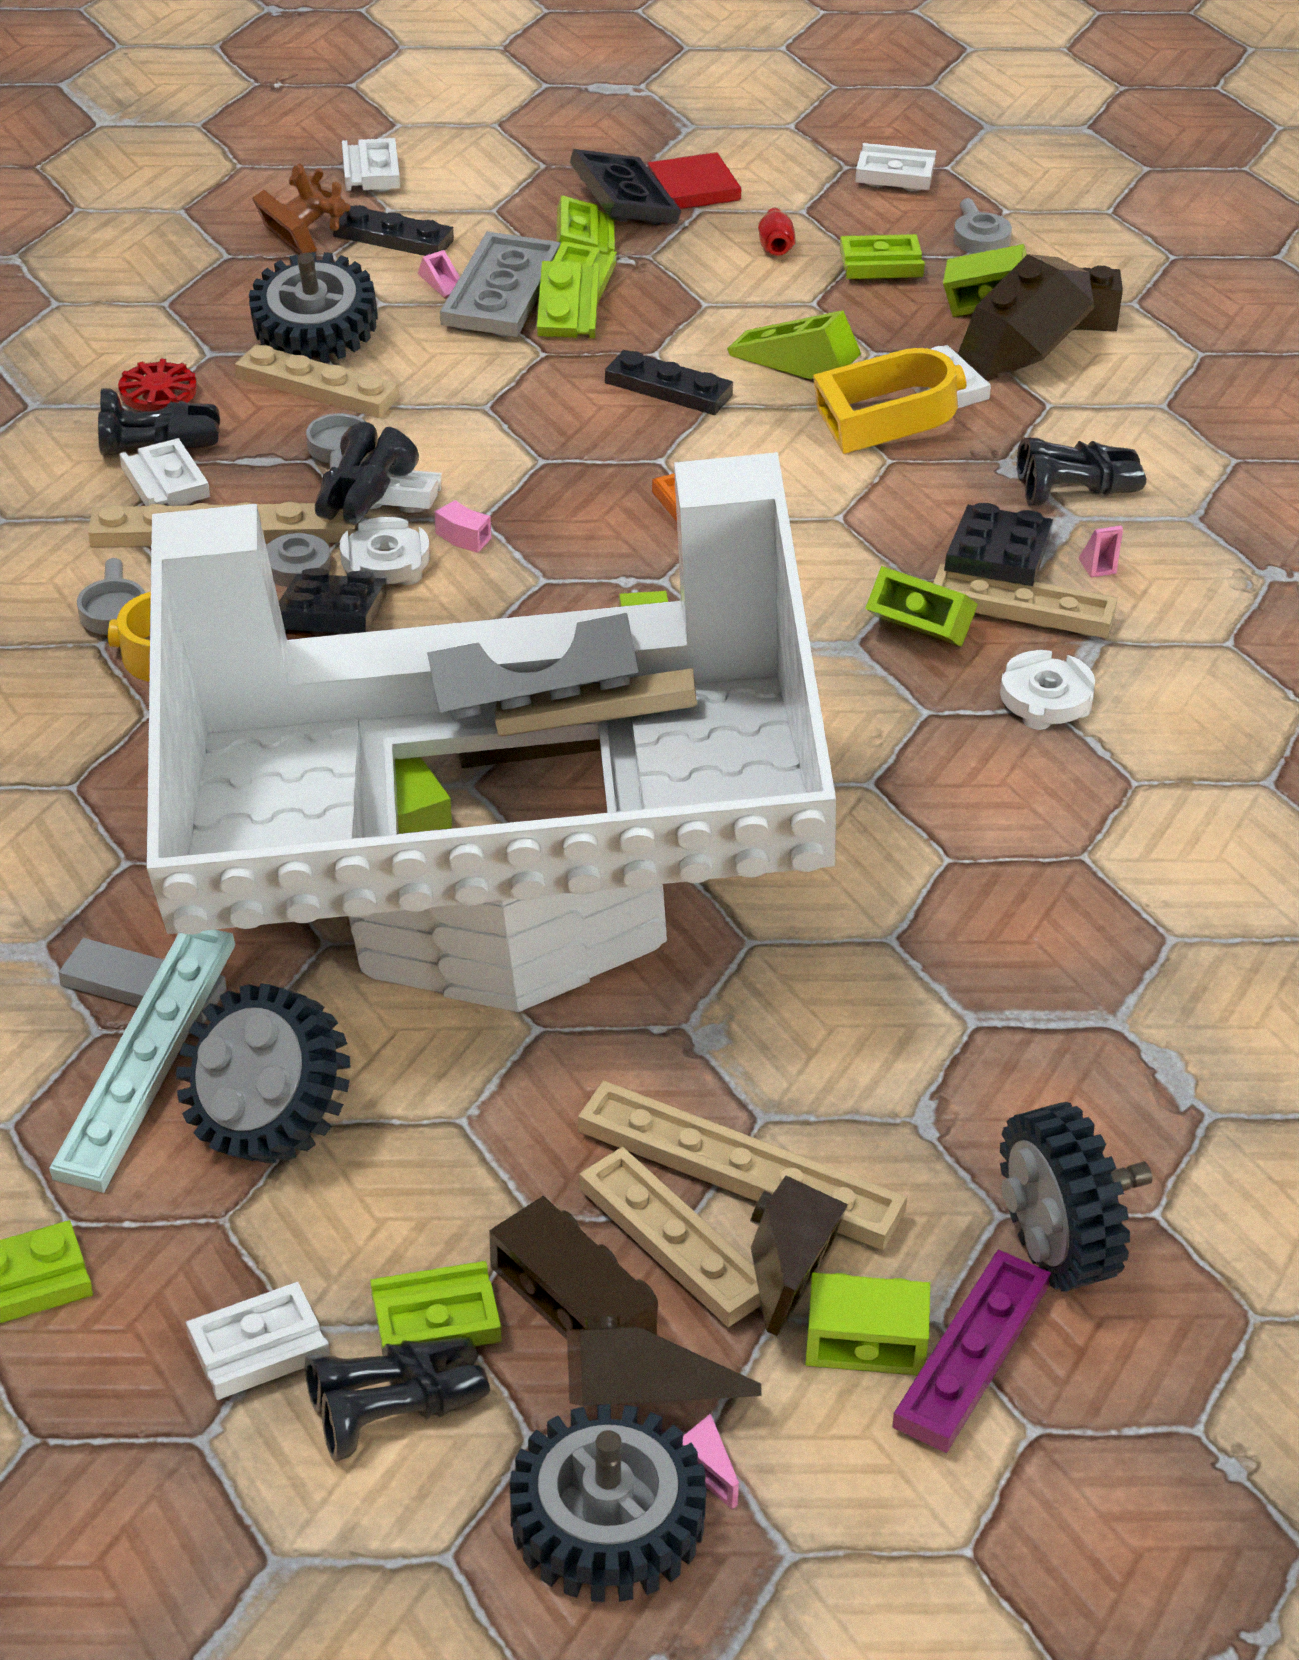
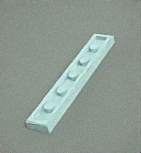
(141, 1060)

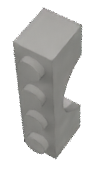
(469, 677)

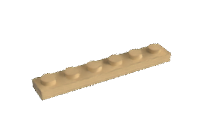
(133, 524)
(734, 1159)

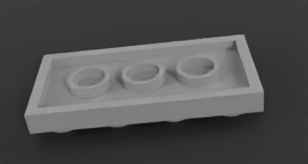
(498, 285)

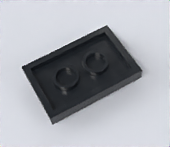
(625, 187)
(999, 544)
(332, 601)

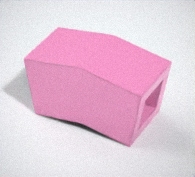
(463, 526)

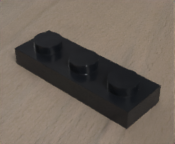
(394, 231)
(669, 382)

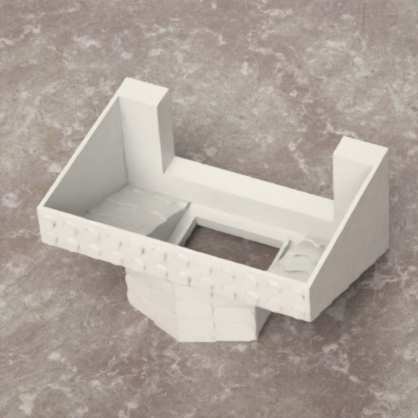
(284, 751)

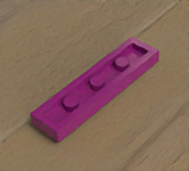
(971, 1351)

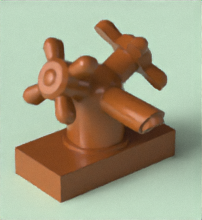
(291, 219)

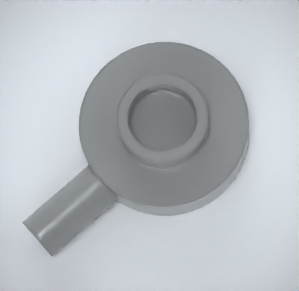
(980, 230)
(325, 436)
(295, 553)
(105, 598)

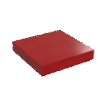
(696, 180)

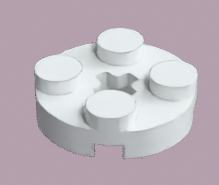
(406, 554)
(1066, 691)

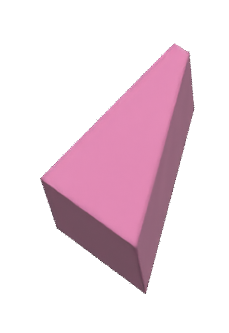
(439, 272)
(1102, 551)
(712, 1454)

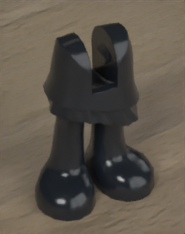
(127, 430)
(1094, 465)
(362, 471)
(422, 1377)

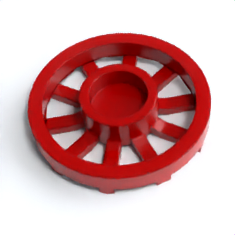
(156, 387)

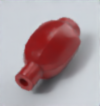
(776, 232)

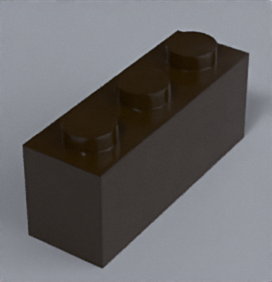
(566, 1272)

